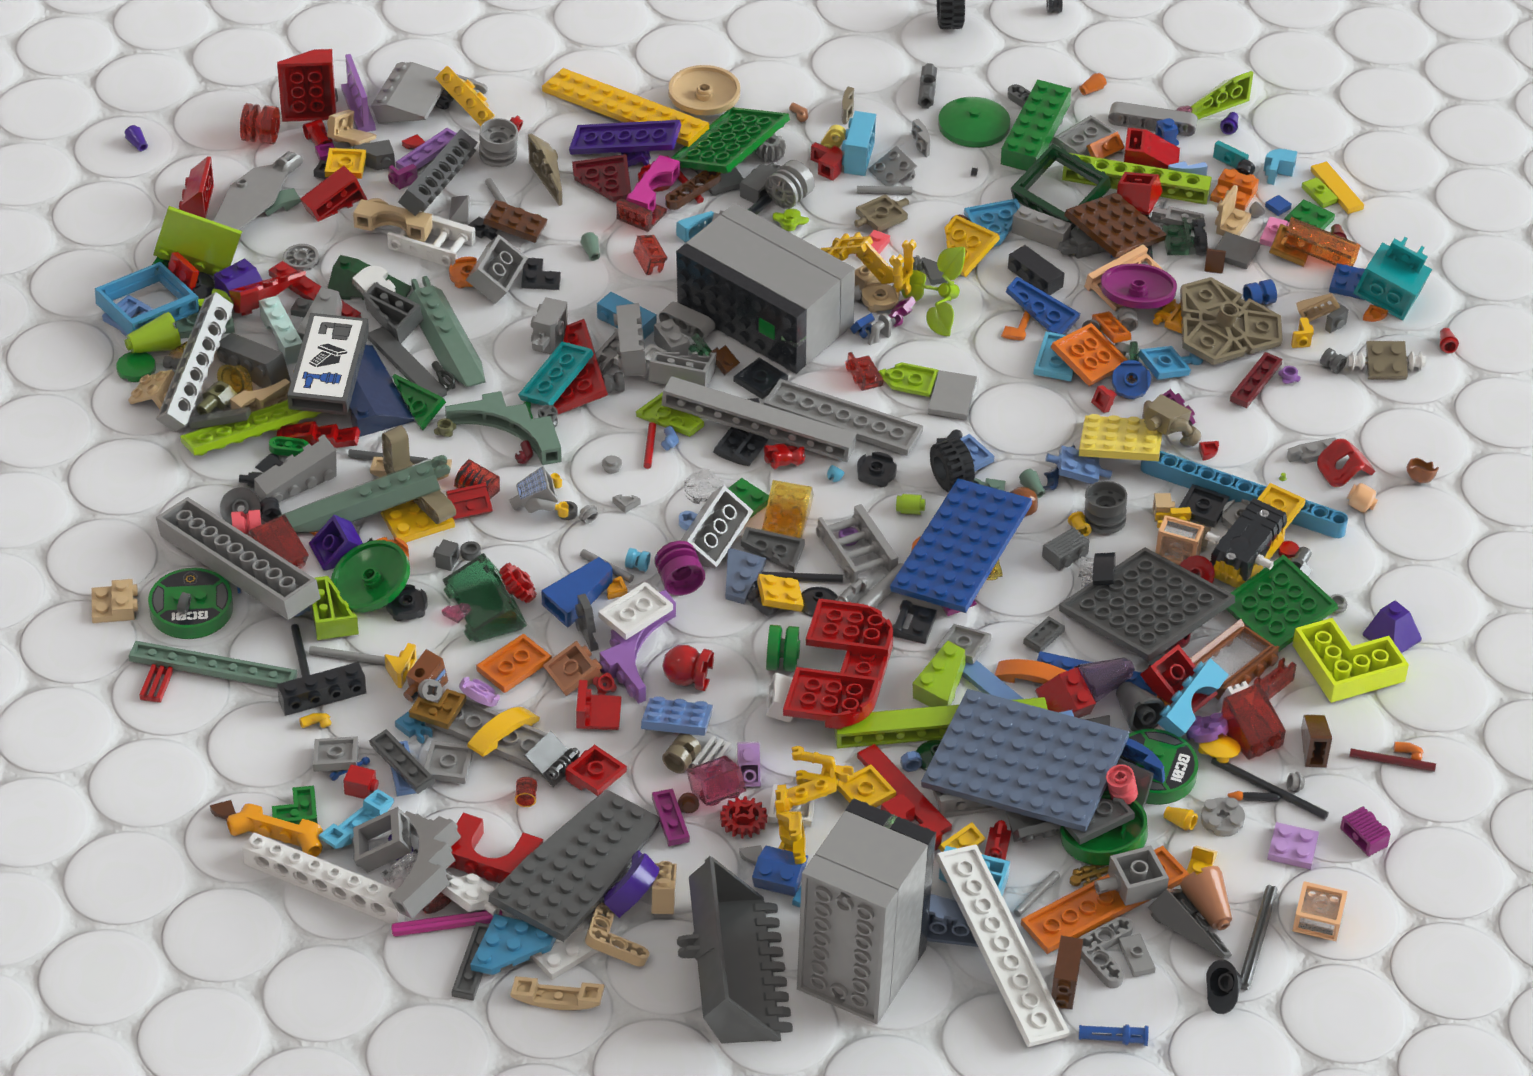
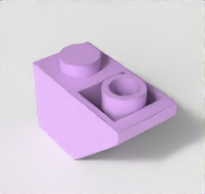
(749, 761)

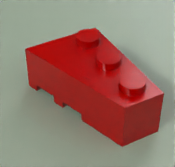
(332, 194)

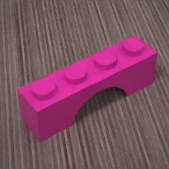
(661, 173)

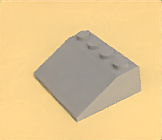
(407, 94)

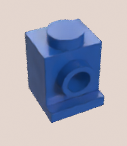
(1167, 130)

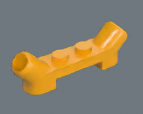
(252, 820)

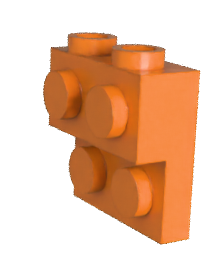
(1246, 185)

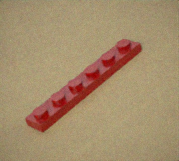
(307, 288)

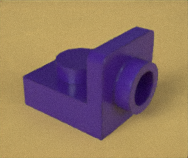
(636, 157)

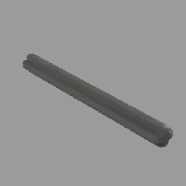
(1258, 936)

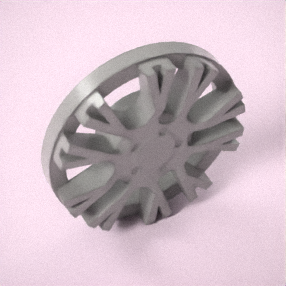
(301, 257)

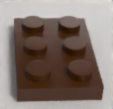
(515, 221)

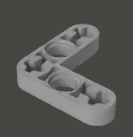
(1098, 948)

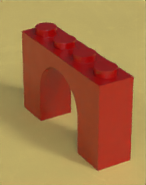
(492, 869)

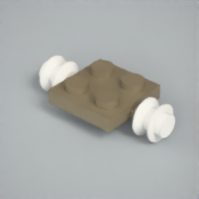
(1386, 360)

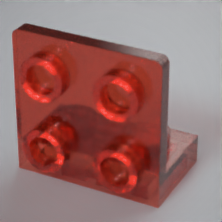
(637, 215)

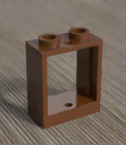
(1066, 971)

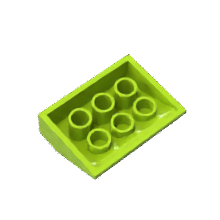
(199, 240)

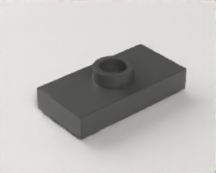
(1044, 634)

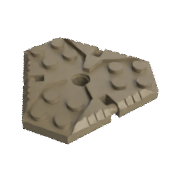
(1224, 326)

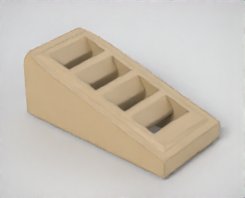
(1307, 307)

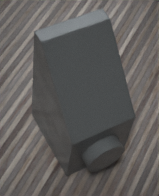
(378, 154)

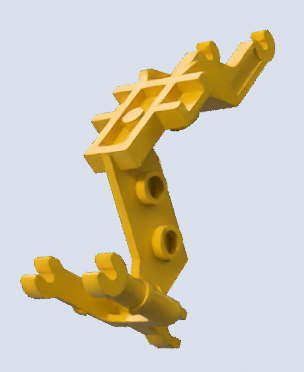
(874, 262)
(809, 787)

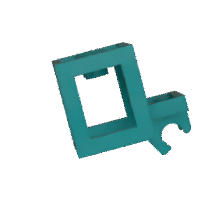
(1394, 278)

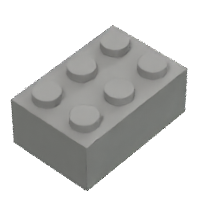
(496, 269)

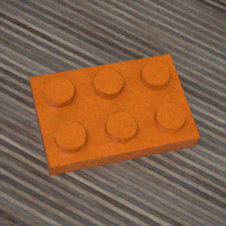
(513, 663)

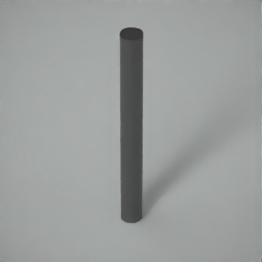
(369, 455)

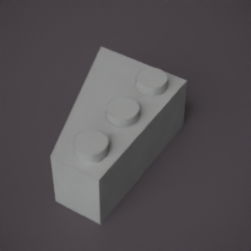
(325, 302)

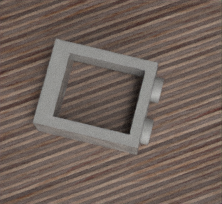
(399, 846)

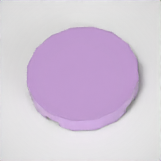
(479, 691)

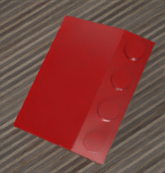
(307, 86)

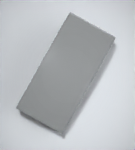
(922, 137)

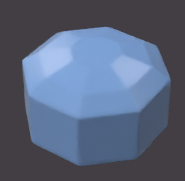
(911, 761)

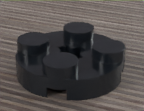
(1200, 236)
(867, 465)
(414, 609)

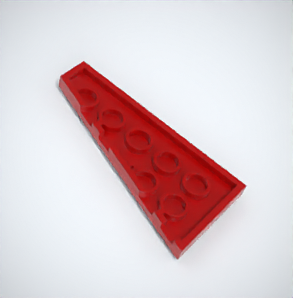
(589, 382)

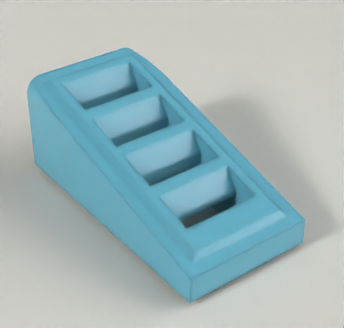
(689, 226)

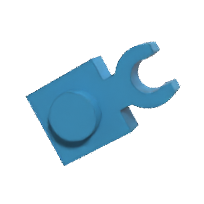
(413, 727)

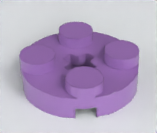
(1207, 728)

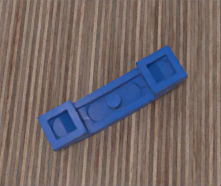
(1142, 755)

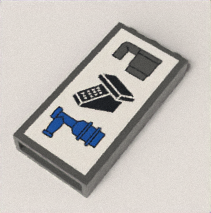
(328, 364)

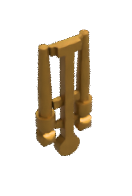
(1077, 878)

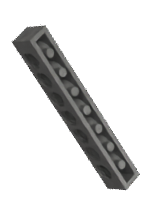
(439, 173)

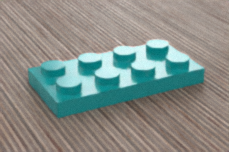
(556, 374)

